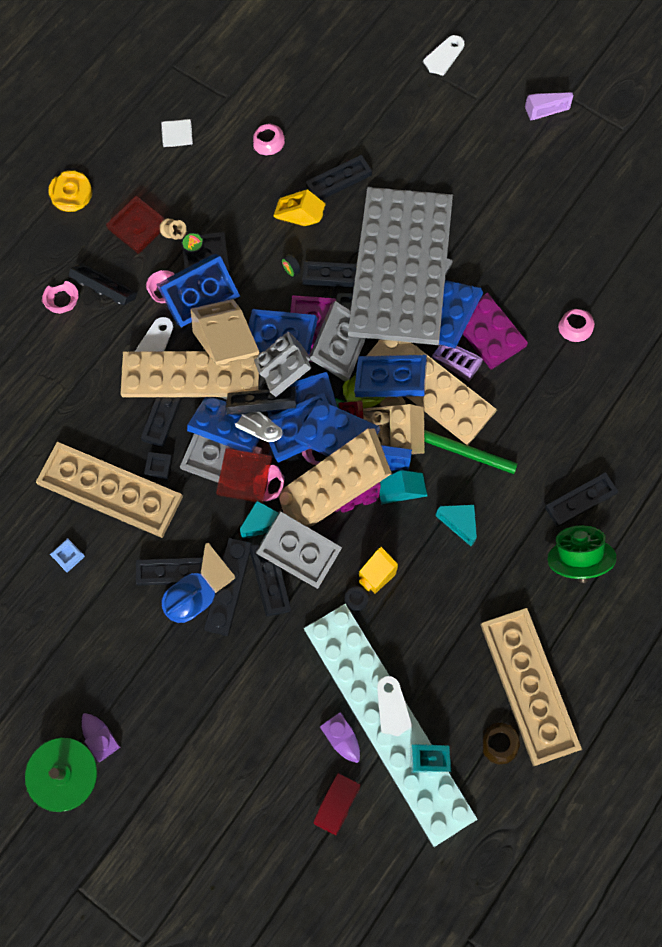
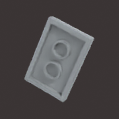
(333, 346)
(206, 457)
(298, 549)

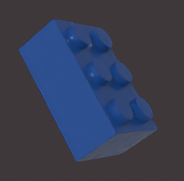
(196, 287)

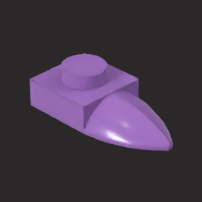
(98, 737)
(342, 738)

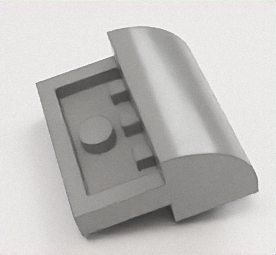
(283, 363)

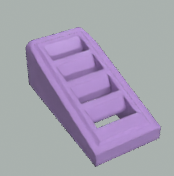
(547, 104)
(460, 370)

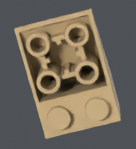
(223, 332)
(399, 426)

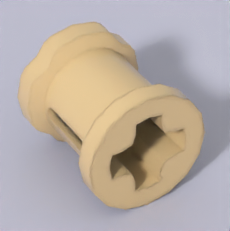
(173, 228)

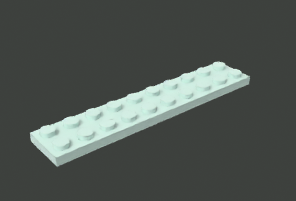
(357, 671)

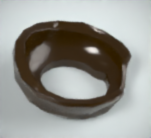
(504, 757)

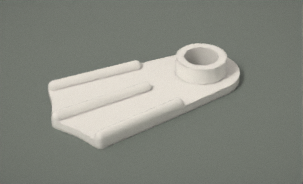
(444, 55)
(155, 339)
(259, 426)
(392, 708)

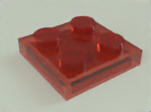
(136, 224)
(244, 475)

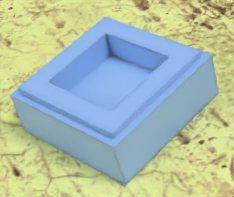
(67, 555)

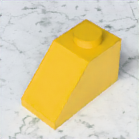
(300, 208)
(378, 571)

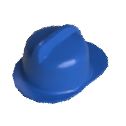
(187, 598)

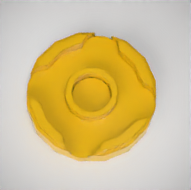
(70, 191)

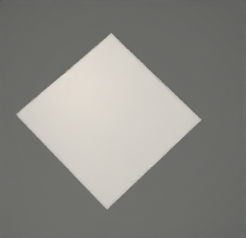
(176, 133)

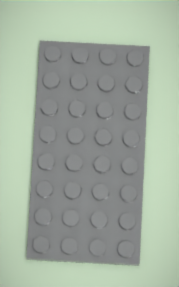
(401, 266)

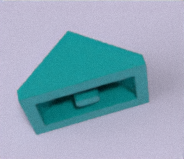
(402, 486)
(460, 520)
(258, 521)
(429, 758)

